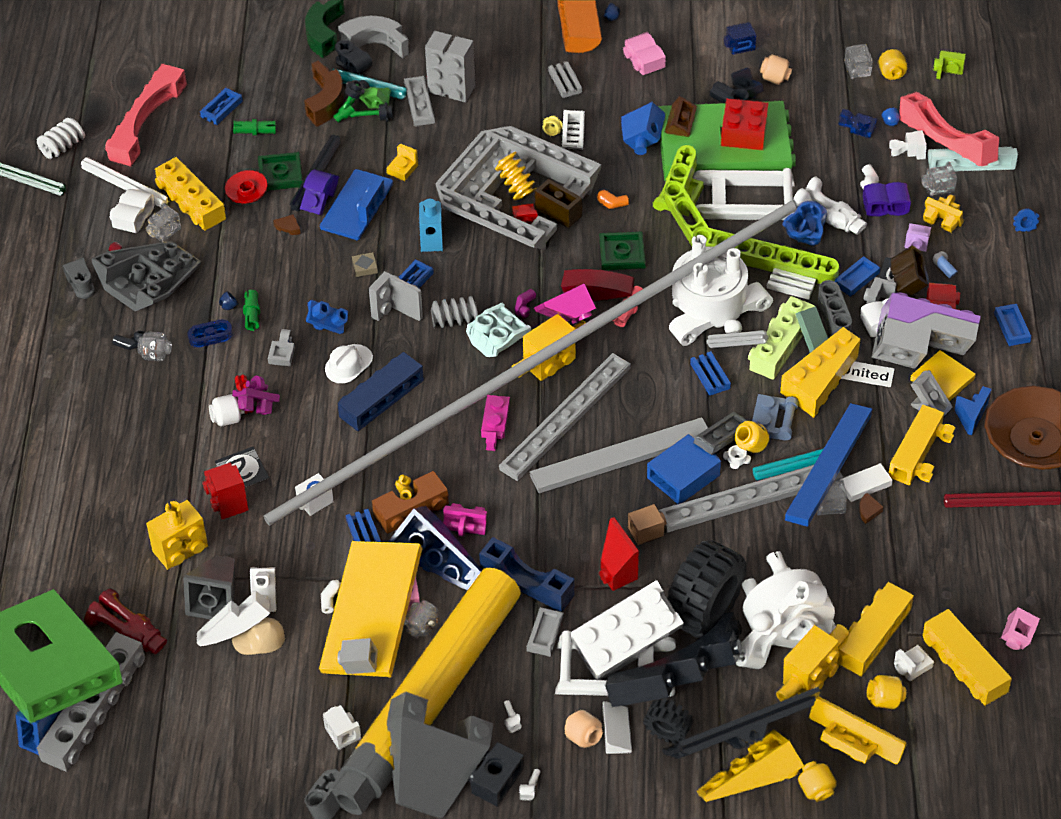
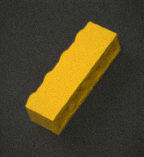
(874, 628)
(966, 657)

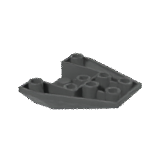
(144, 272)

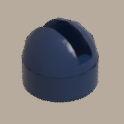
(612, 12)
(228, 301)

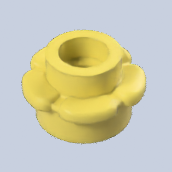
(552, 130)

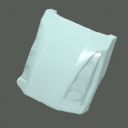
(496, 330)

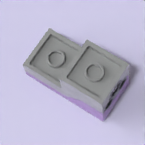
(914, 324)

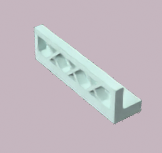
(938, 157)

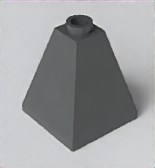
(209, 587)

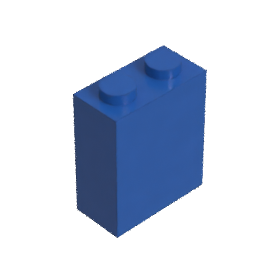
(683, 469)

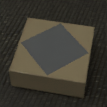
(364, 264)

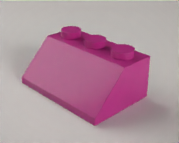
(571, 305)

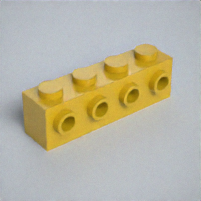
(190, 194)

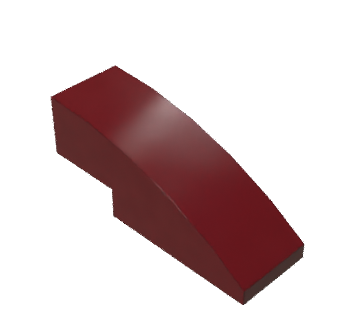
(599, 283)

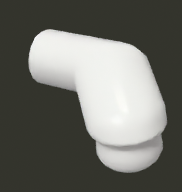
(871, 176)
(328, 594)

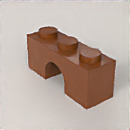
(392, 511)

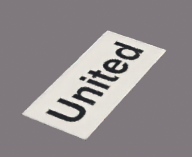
(870, 374)

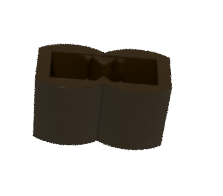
(909, 271)

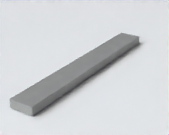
(564, 417)
(613, 456)
(736, 499)

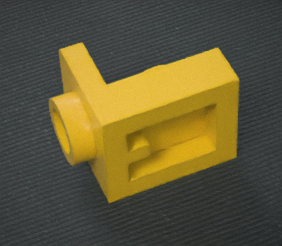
(404, 163)

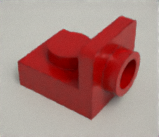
(525, 213)

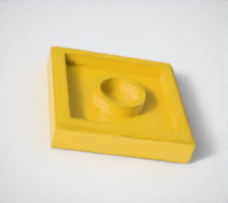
(948, 373)

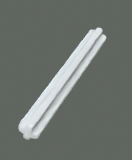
(121, 180)

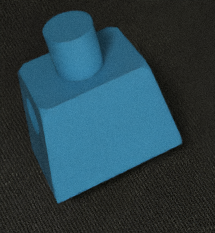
(430, 216)

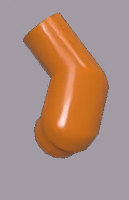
(611, 201)

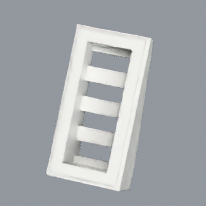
(573, 117)

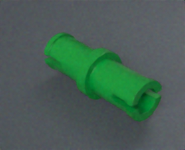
(254, 127)
(251, 310)

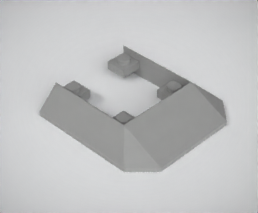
(473, 179)

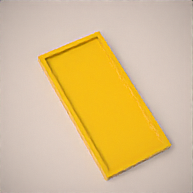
(372, 602)

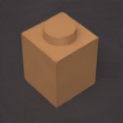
(646, 524)

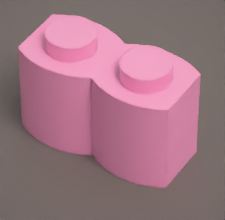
(644, 53)

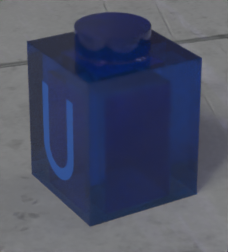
(740, 38)

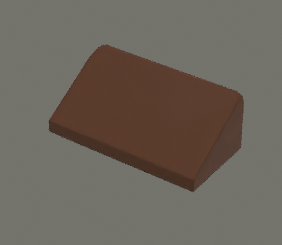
(681, 117)

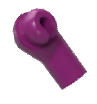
(521, 303)

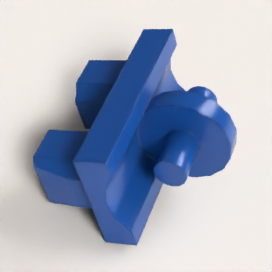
(326, 317)

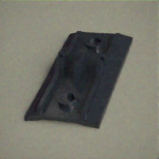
(744, 729)

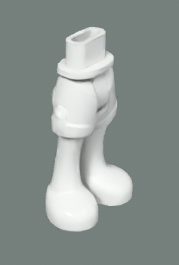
(838, 213)

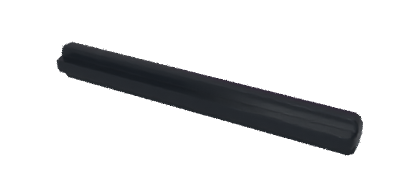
(319, 164)

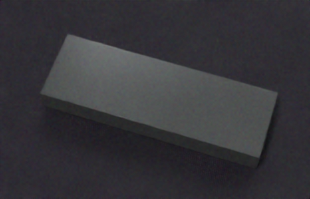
(719, 434)

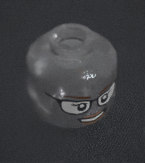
(154, 346)
(421, 619)

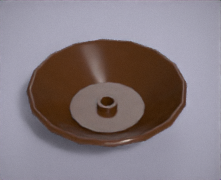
(1027, 426)

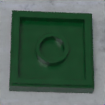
(281, 170)
(622, 250)

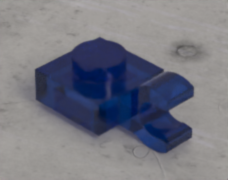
(859, 125)

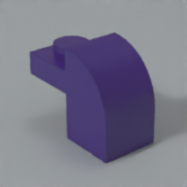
(318, 187)

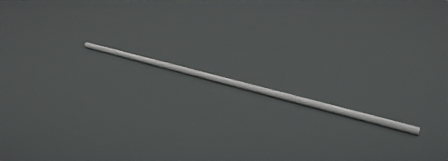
(526, 365)

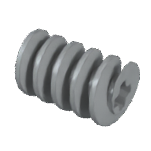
(454, 311)

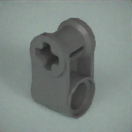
(79, 278)

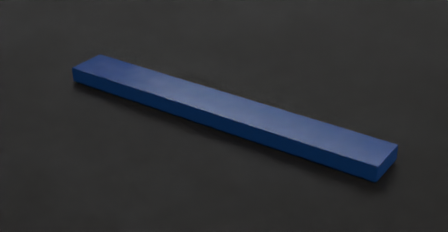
(828, 465)

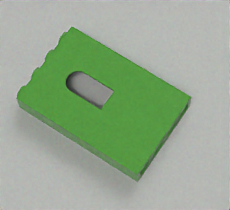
(710, 155)
(59, 673)

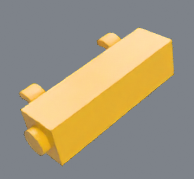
(917, 443)

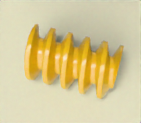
(515, 176)

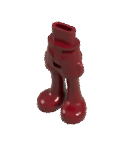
(137, 625)

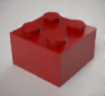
(744, 124)

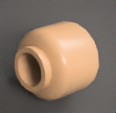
(775, 69)
(583, 729)

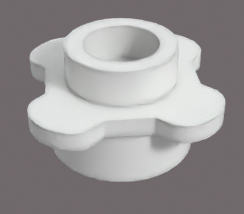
(733, 452)

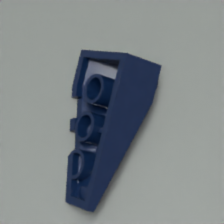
(440, 548)

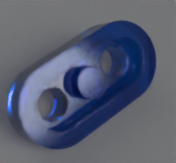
(210, 333)

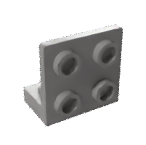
(393, 292)

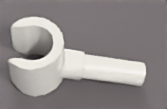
(513, 722)
(527, 791)

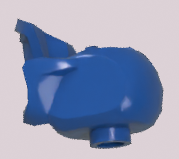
(806, 223)

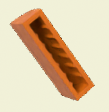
(579, 25)

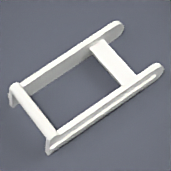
(720, 178)
(597, 687)

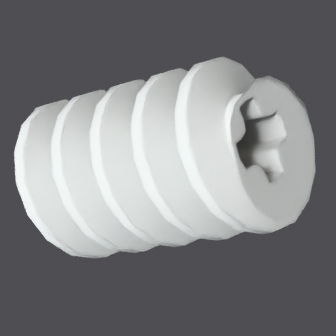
(59, 137)

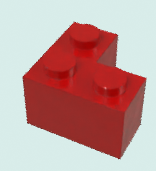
(226, 490)

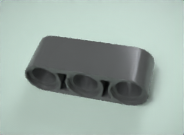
(833, 307)

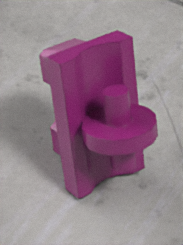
(256, 393)

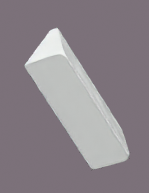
(616, 729)

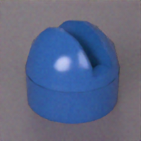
(891, 116)

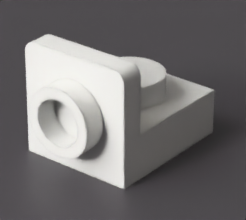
(912, 662)

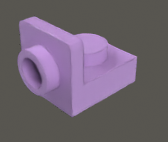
(918, 236)

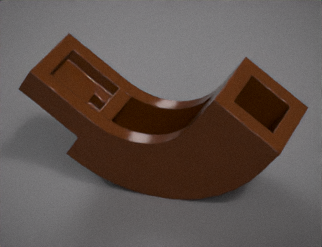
(326, 103)

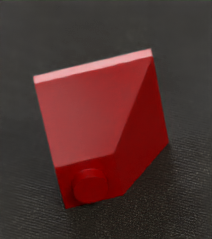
(618, 558)

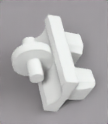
(264, 582)

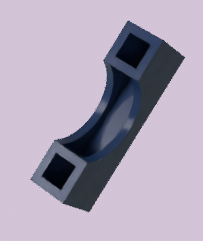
(550, 588)

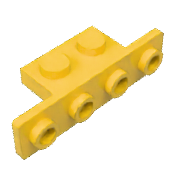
(854, 734)

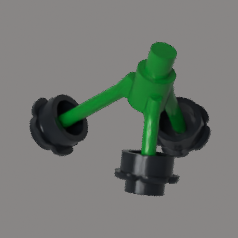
(354, 91)

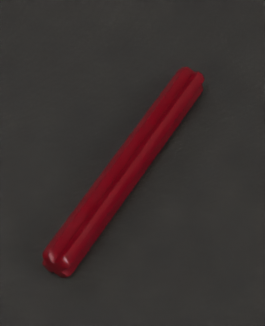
(1002, 499)

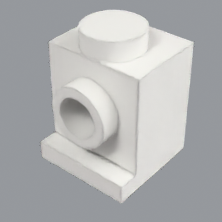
(341, 726)

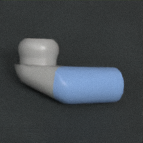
(940, 260)

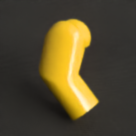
(403, 487)

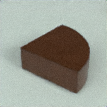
(287, 224)
(869, 508)

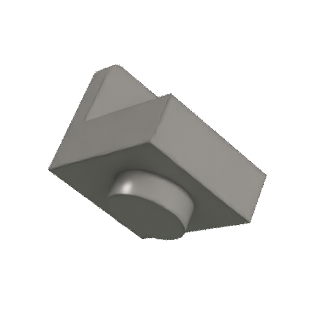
(879, 288)

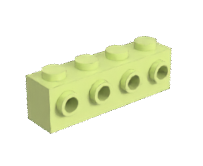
(783, 335)

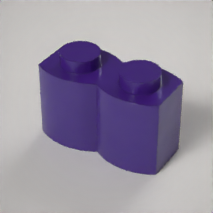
(886, 199)

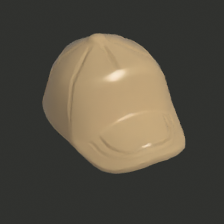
(261, 638)

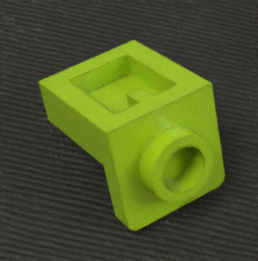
(949, 62)

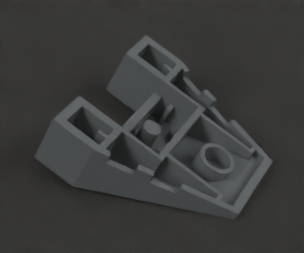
(429, 761)

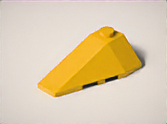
(765, 764)

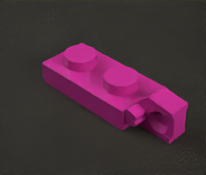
(495, 420)

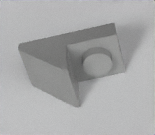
(929, 393)

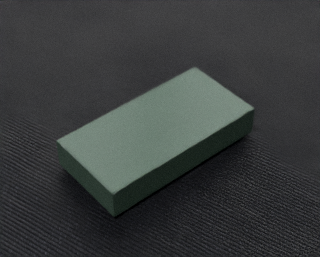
(811, 328)

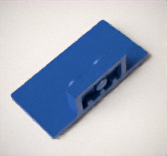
(356, 204)

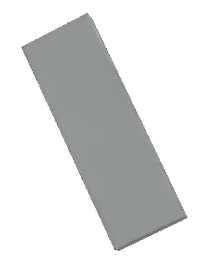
(419, 101)

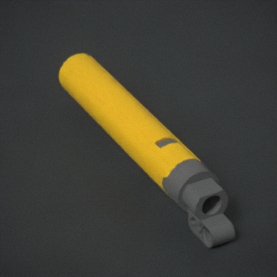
(432, 678)

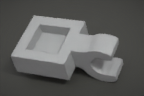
(282, 351)

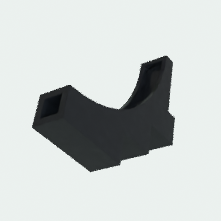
(656, 680)

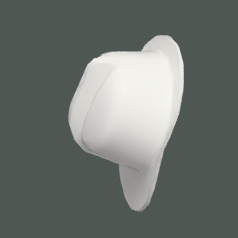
(348, 362)

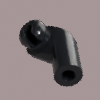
(127, 343)

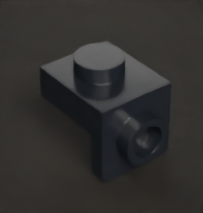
(743, 80)

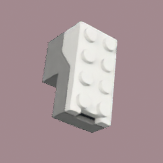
(625, 631)

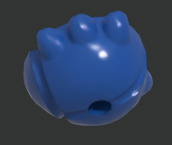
(1027, 223)

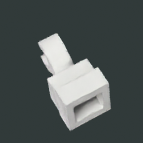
(914, 145)

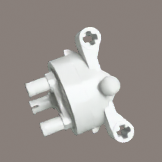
(714, 294)
(782, 610)

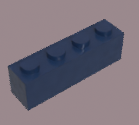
(380, 391)

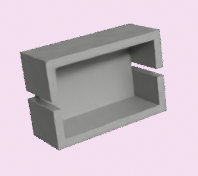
(451, 70)

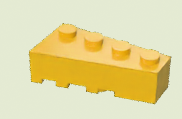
(820, 371)

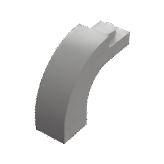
(375, 30)

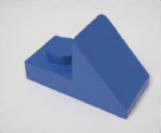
(970, 411)

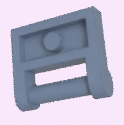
(767, 412)

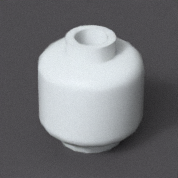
(225, 410)

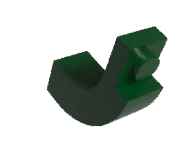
(319, 16)

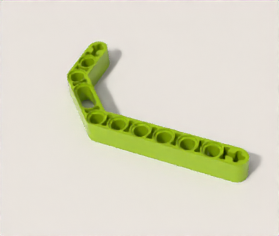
(755, 247)

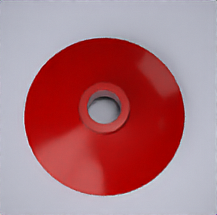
(246, 186)

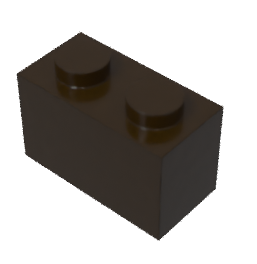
(558, 203)

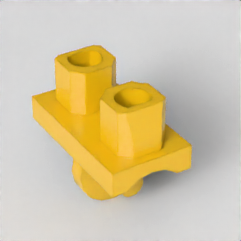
(944, 209)

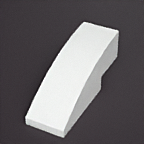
(234, 619)

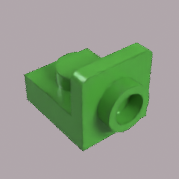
(375, 96)

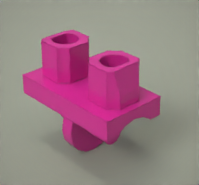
(465, 520)

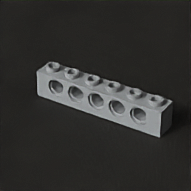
(66, 727)

